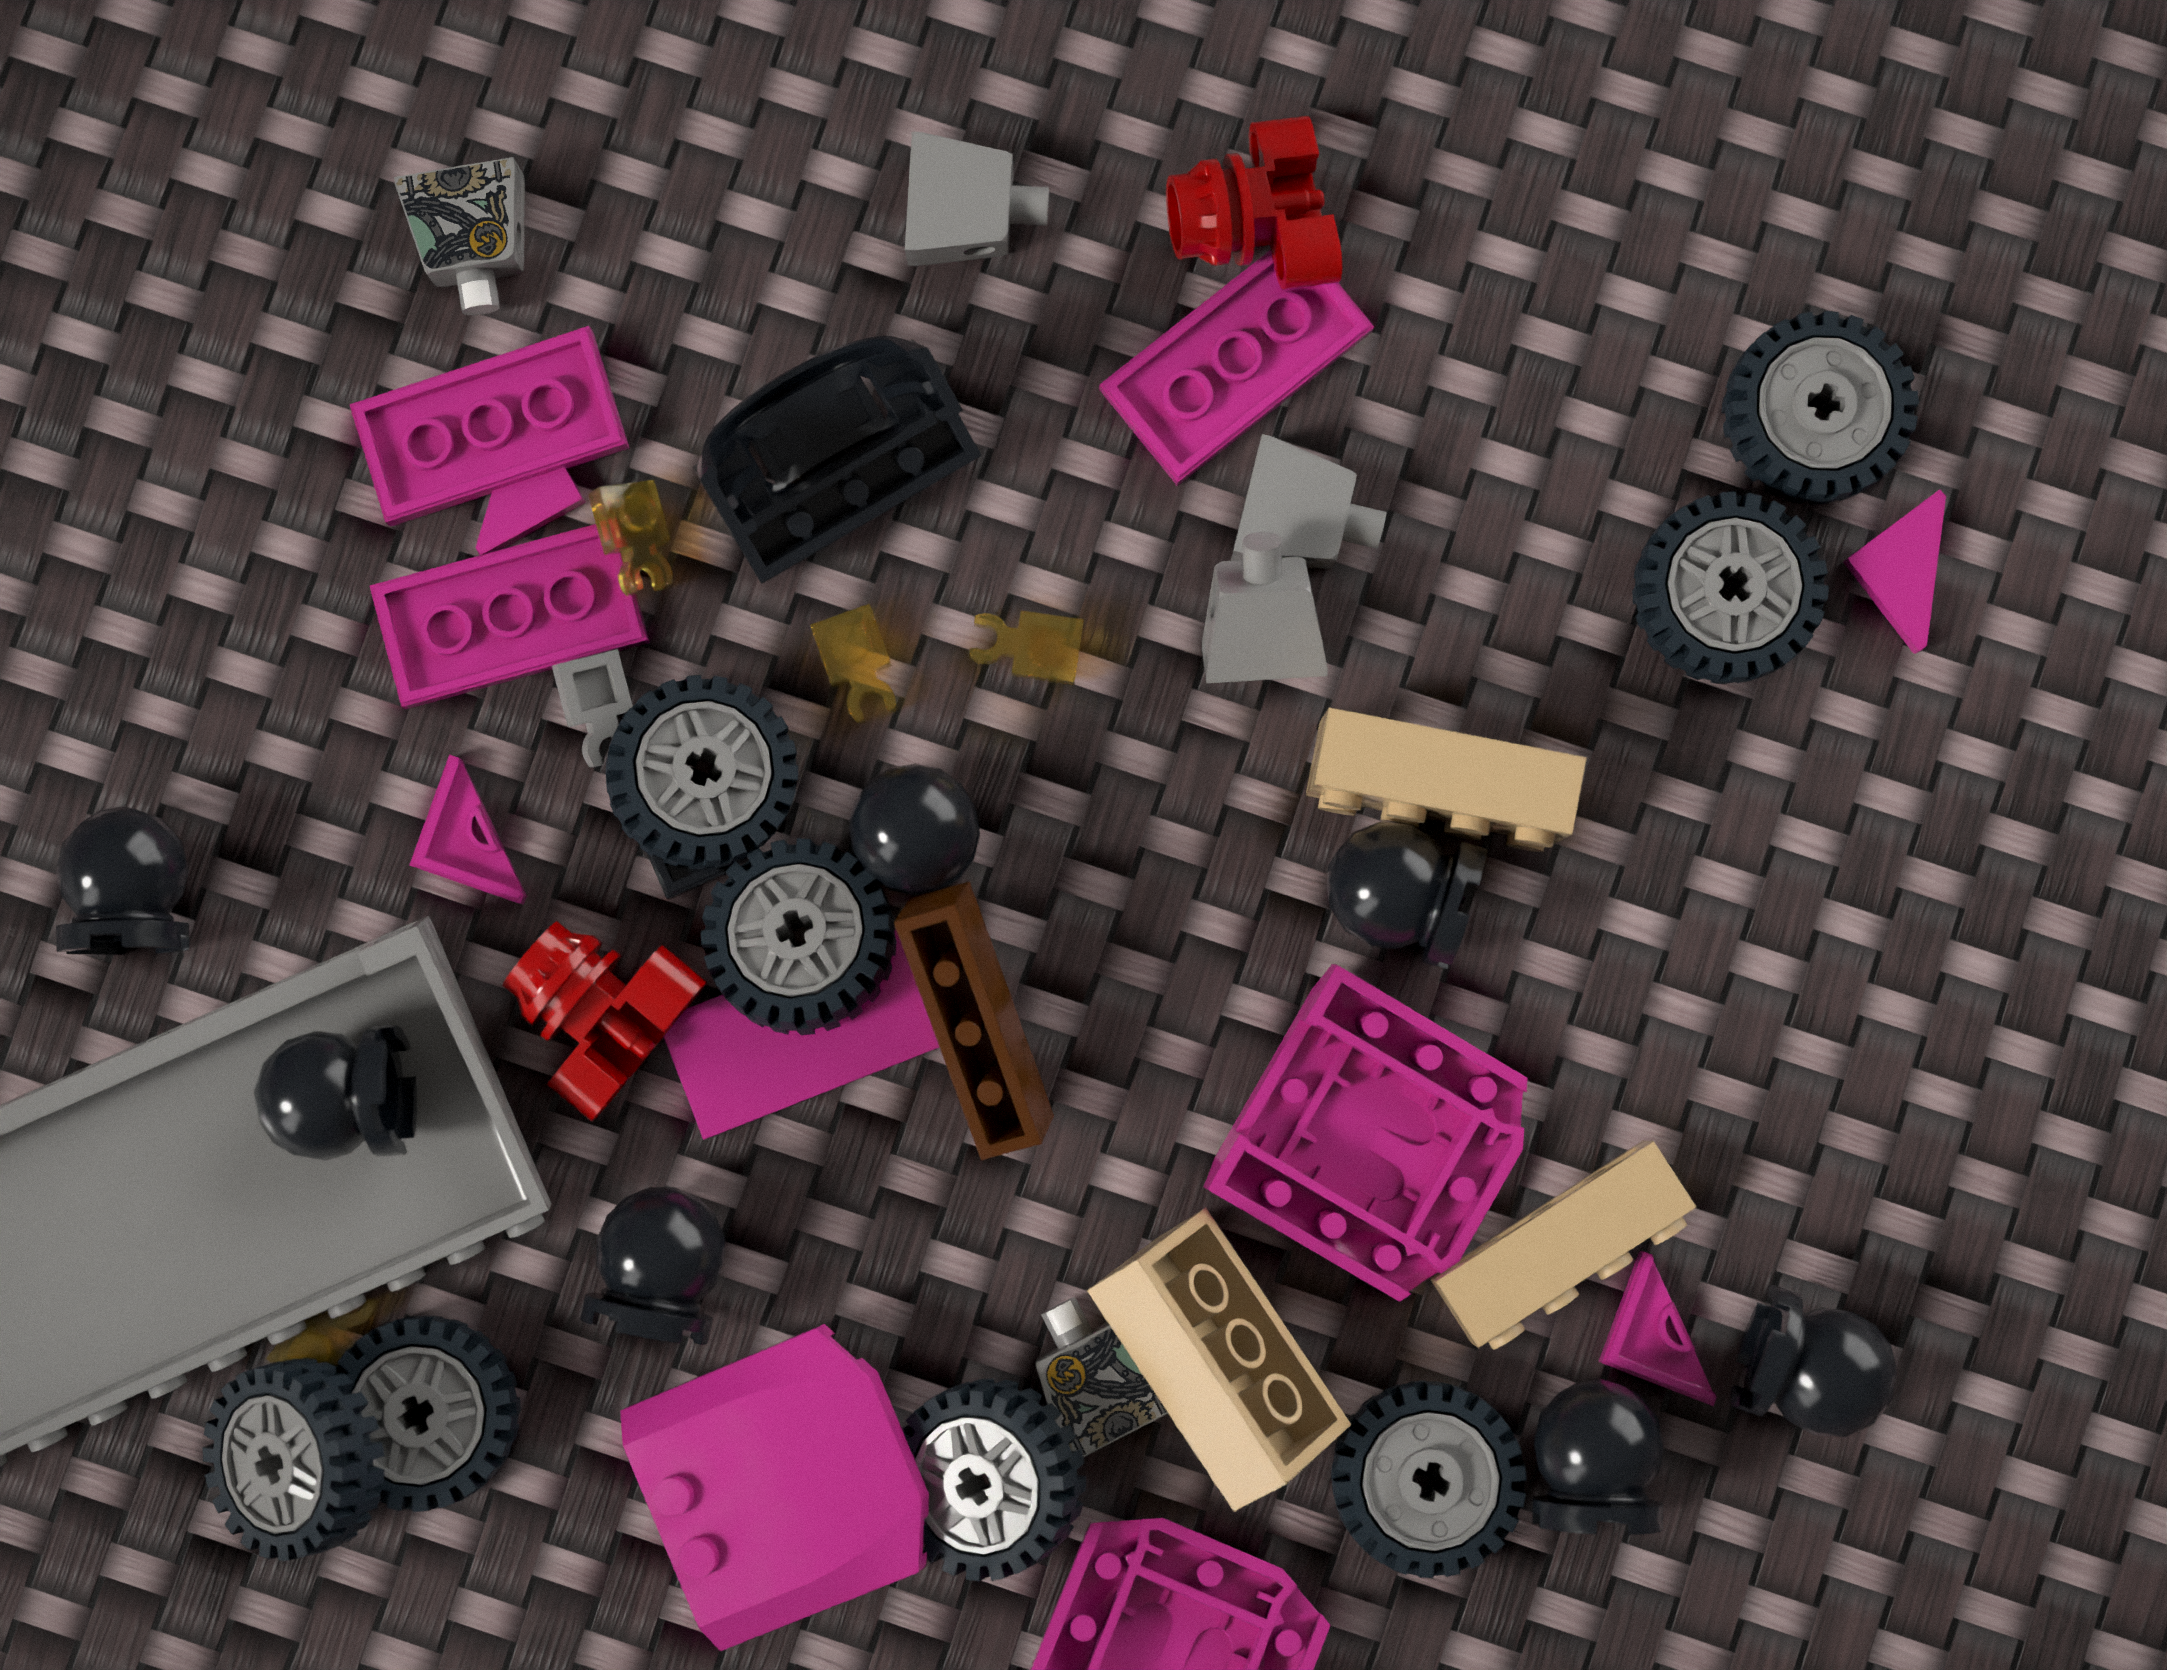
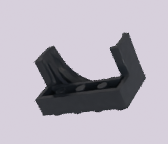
(813, 416)

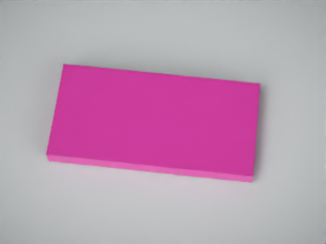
(1231, 365)
(489, 426)
(504, 616)
(749, 1071)

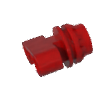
(1271, 204)
(612, 1021)

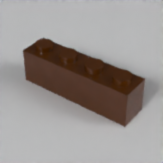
(974, 1020)

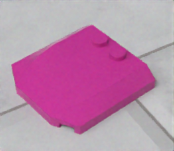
(1373, 1137)
(779, 1486)
(1176, 1601)

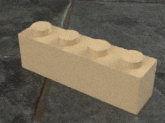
(1563, 1244)

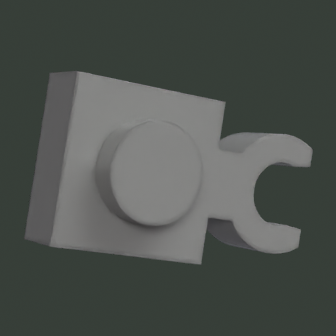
(593, 694)

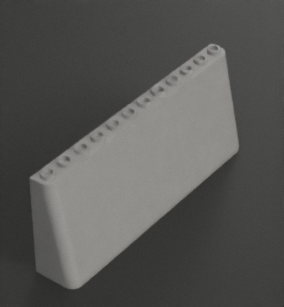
(172, 1232)

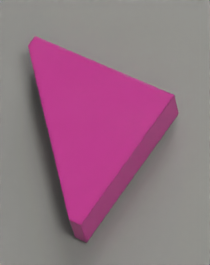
(526, 507)
(1901, 570)
(462, 840)
(1651, 1337)

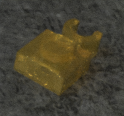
(633, 524)
(1042, 646)
(853, 653)
(324, 1336)

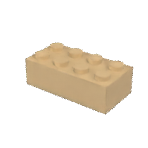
(1446, 778)
(1220, 1359)

